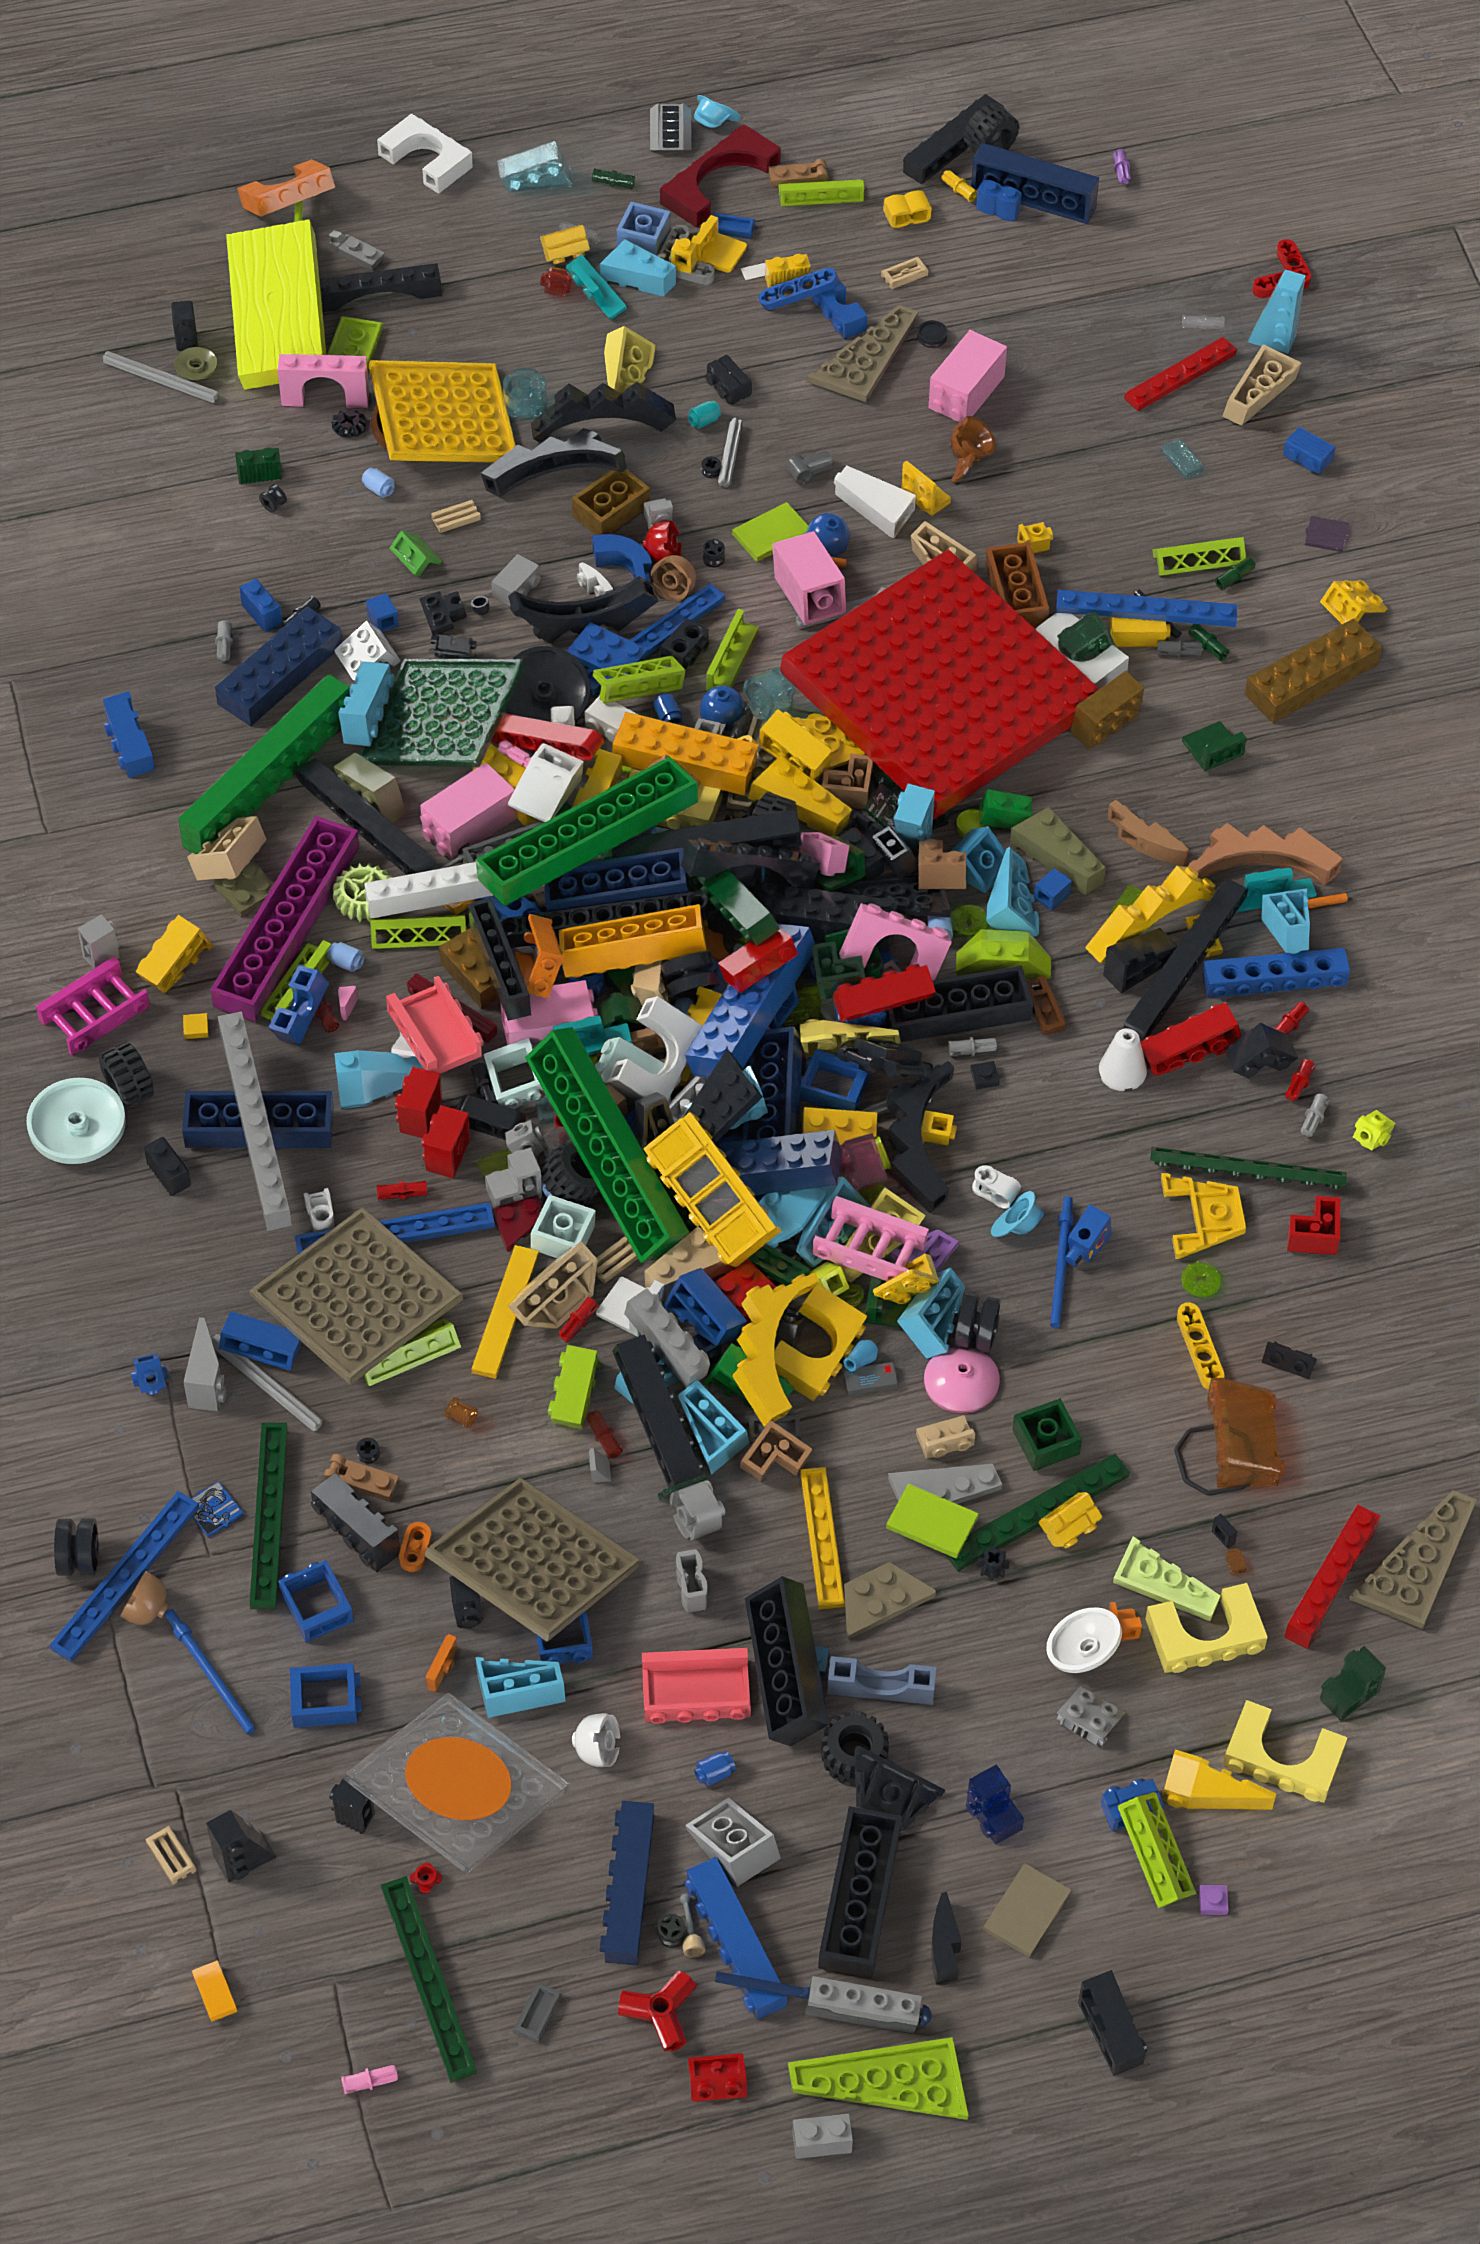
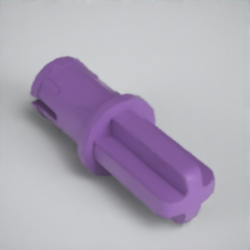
(1122, 166)

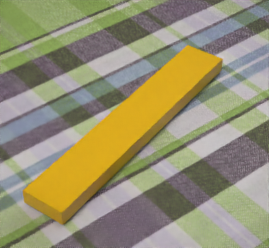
(502, 1318)
(822, 1538)

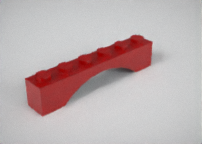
(1331, 1576)

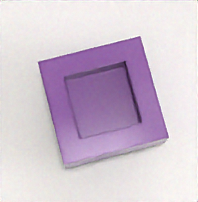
(1213, 1899)

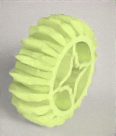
(353, 884)

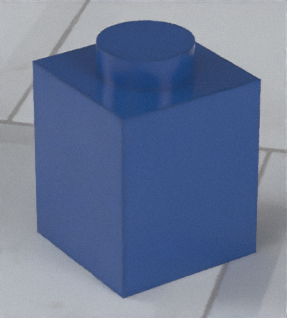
(382, 612)
(1052, 889)

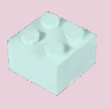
(561, 1226)

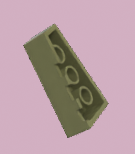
(1057, 847)

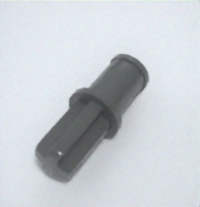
(1179, 648)

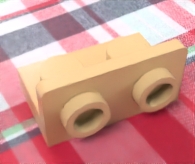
(945, 1437)

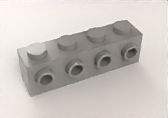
(668, 1339)

